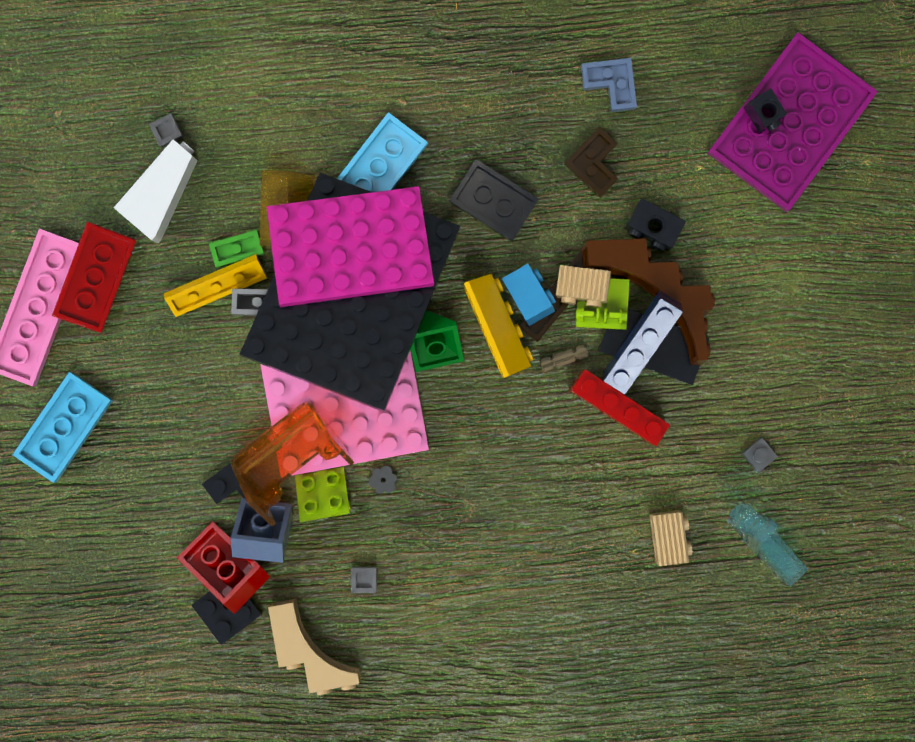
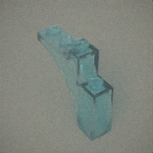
(763, 539)

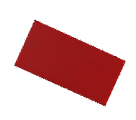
(93, 277)

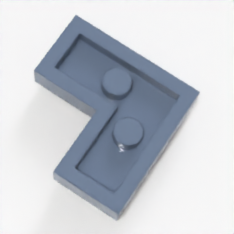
(614, 75)

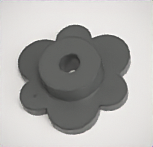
(387, 486)

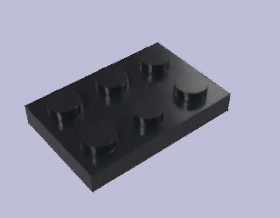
(493, 200)

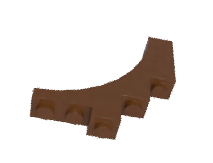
(631, 261)

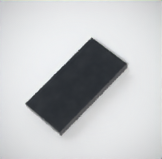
(670, 357)

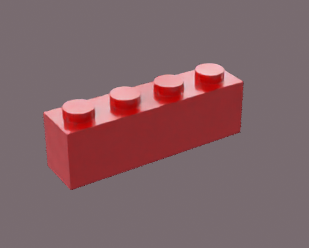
(619, 407)

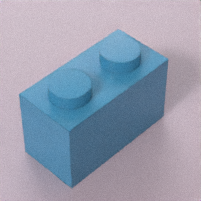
(529, 294)

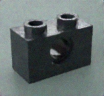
(669, 225)

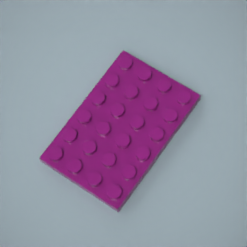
(820, 107)

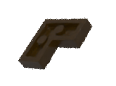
(587, 162)

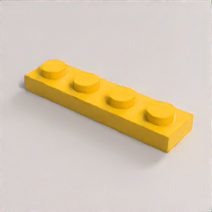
(215, 285)

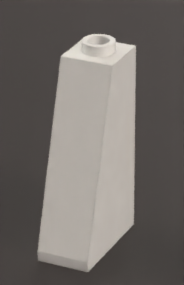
(158, 191)

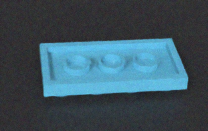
(384, 156)
(62, 427)

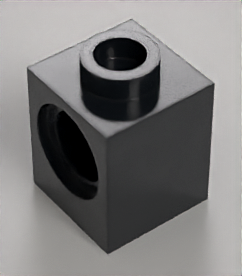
(765, 100)

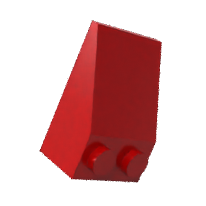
(226, 577)

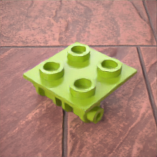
(609, 315)
(322, 494)

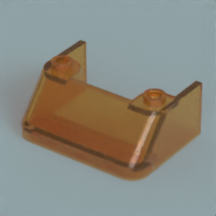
(281, 453)

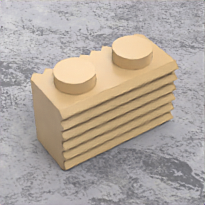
(583, 285)
(670, 538)

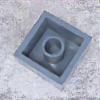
(256, 538)

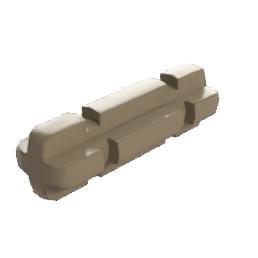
(563, 358)

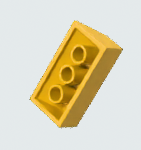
(497, 326)

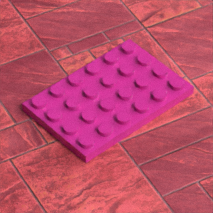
(349, 246)

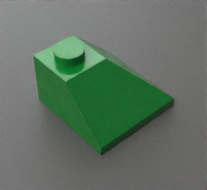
(436, 343)

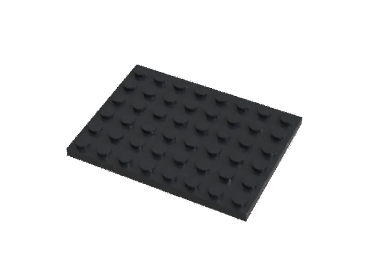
(351, 342)

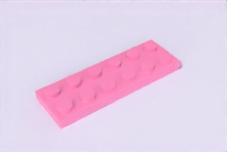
(29, 320)

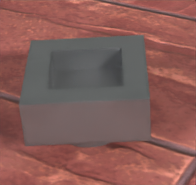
(166, 130)
(759, 454)
(363, 579)

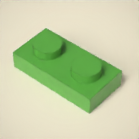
(236, 248)

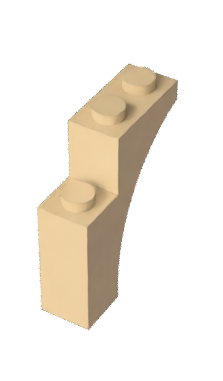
(296, 647)

